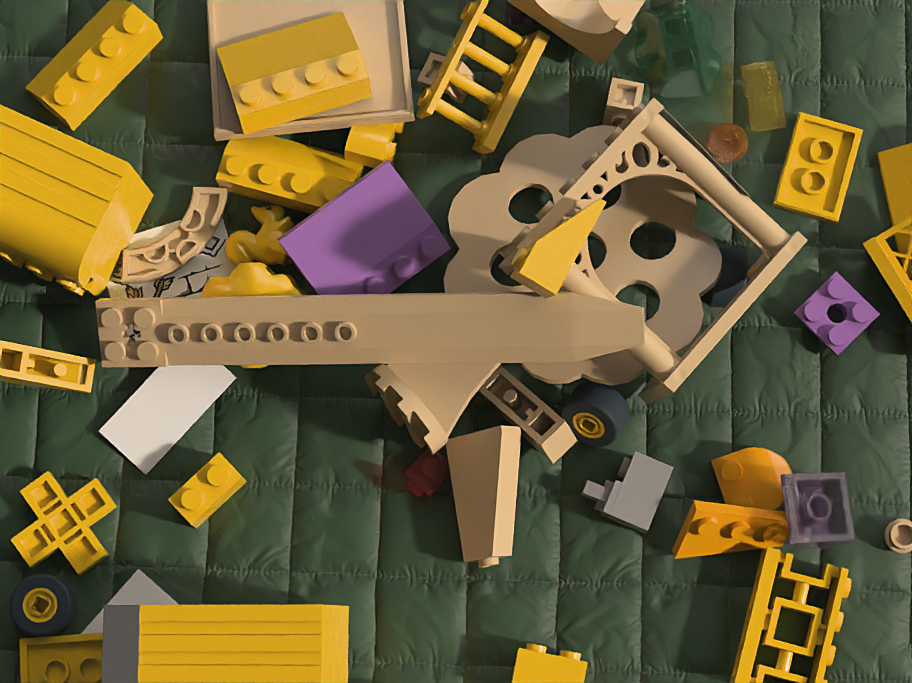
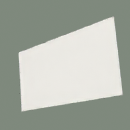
(164, 410)

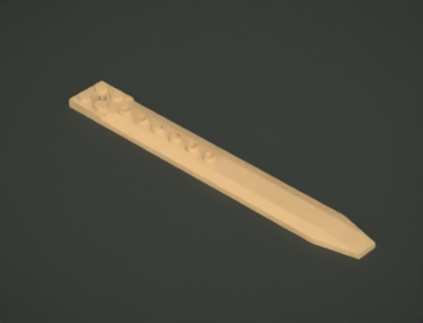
(365, 329)

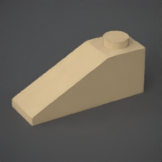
(522, 408)

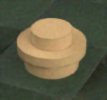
(899, 535)

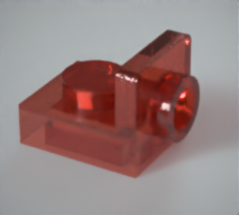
(427, 474)

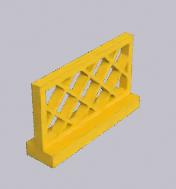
(889, 266)

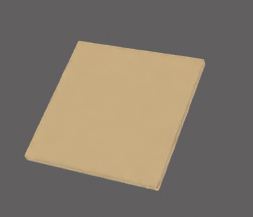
(380, 36)

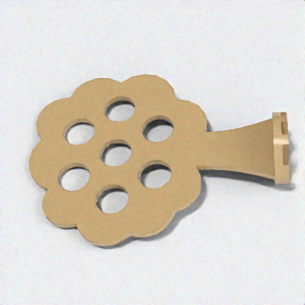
(435, 395)

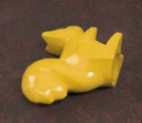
(263, 247)

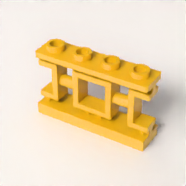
(761, 618)

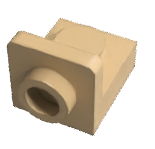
(431, 69)
(622, 99)

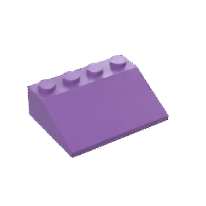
(365, 238)

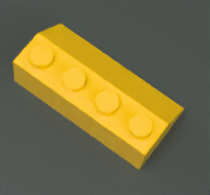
(95, 61)
(285, 172)

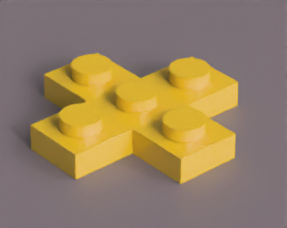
(64, 523)

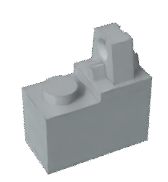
(636, 497)

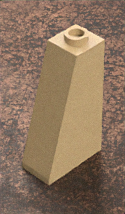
(485, 491)

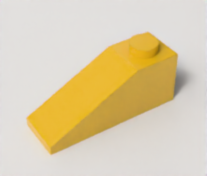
(549, 258)
(45, 368)

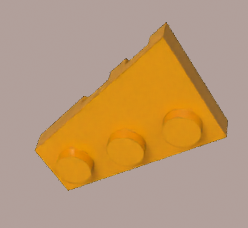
(729, 528)

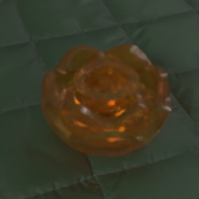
(727, 152)

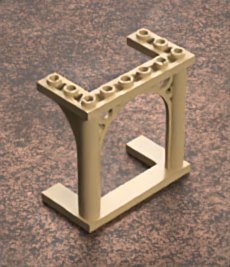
(697, 172)

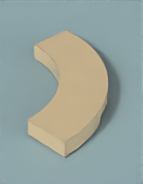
(182, 244)

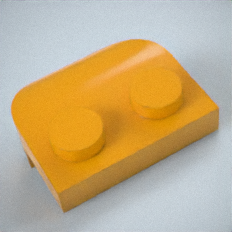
(752, 478)

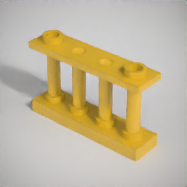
(513, 75)

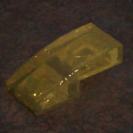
(763, 96)

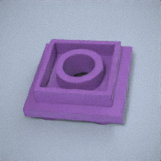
(839, 294)

